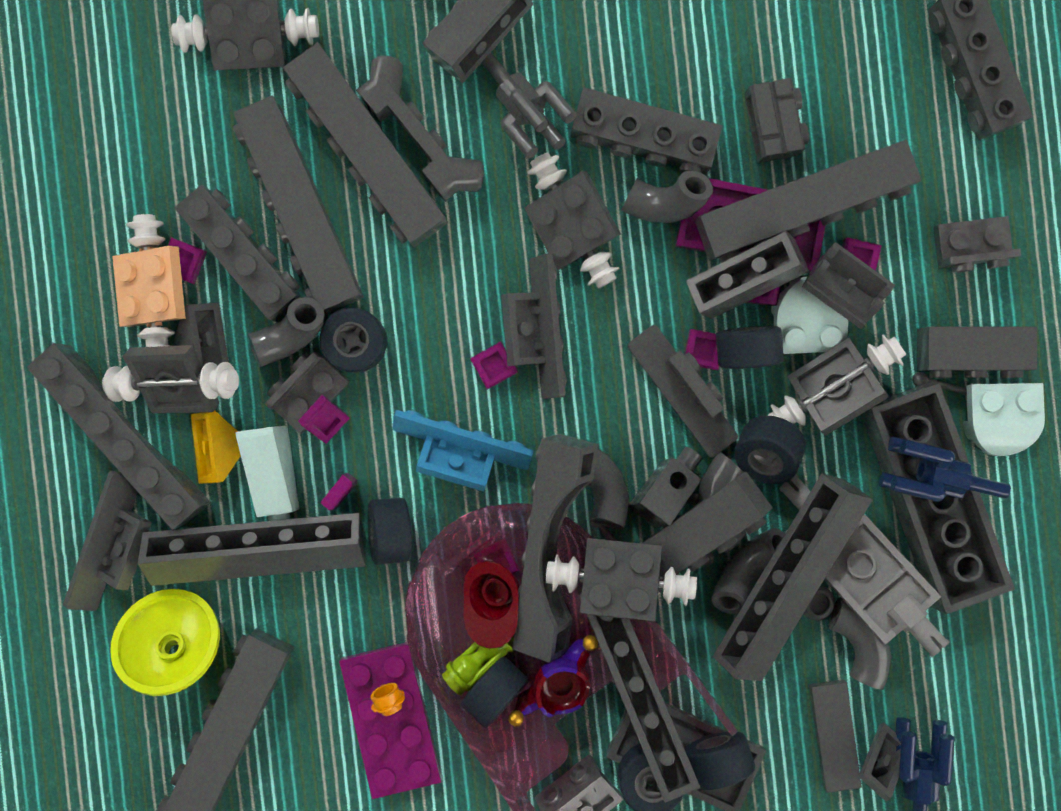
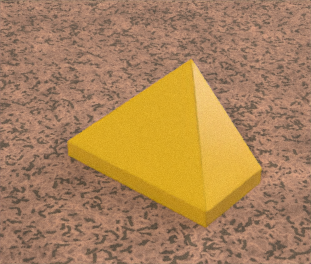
(214, 446)

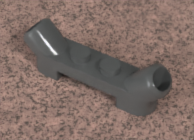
(383, 98)

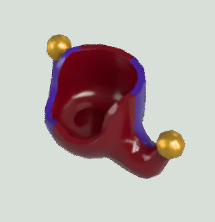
(558, 685)

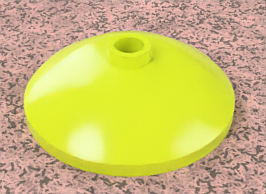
(149, 632)

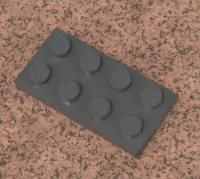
(689, 730)

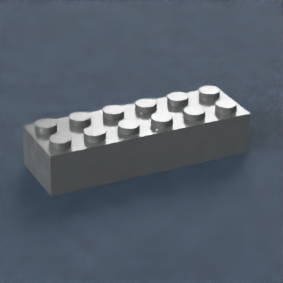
(950, 537)

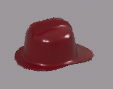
(491, 604)

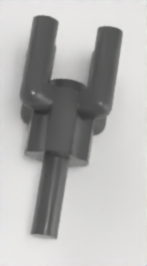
(527, 107)

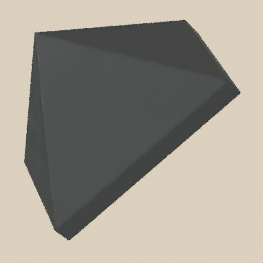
(204, 332)
(882, 763)

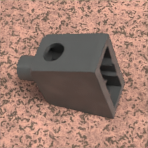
(657, 499)

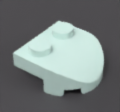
(807, 321)
(1004, 416)

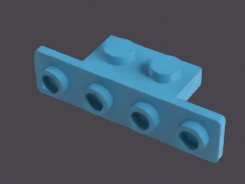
(458, 453)

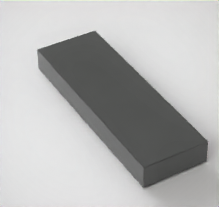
(835, 735)

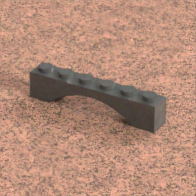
(148, 471)
(562, 473)

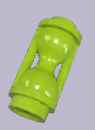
(469, 668)

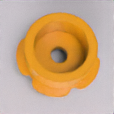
(387, 699)

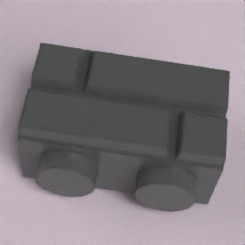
(776, 120)

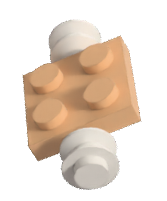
(149, 283)

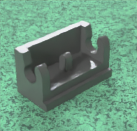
(848, 285)

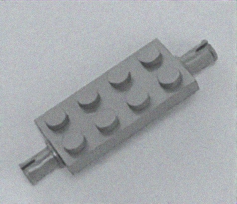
(879, 582)

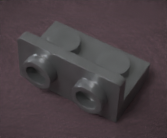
(974, 242)
(311, 379)
(580, 790)

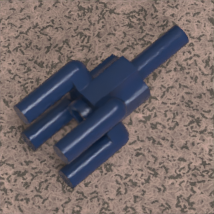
(938, 474)
(920, 770)

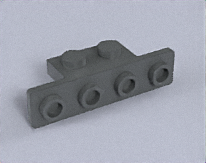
(534, 328)
(684, 389)
(110, 546)

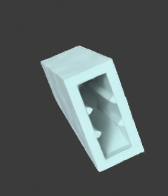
(269, 471)

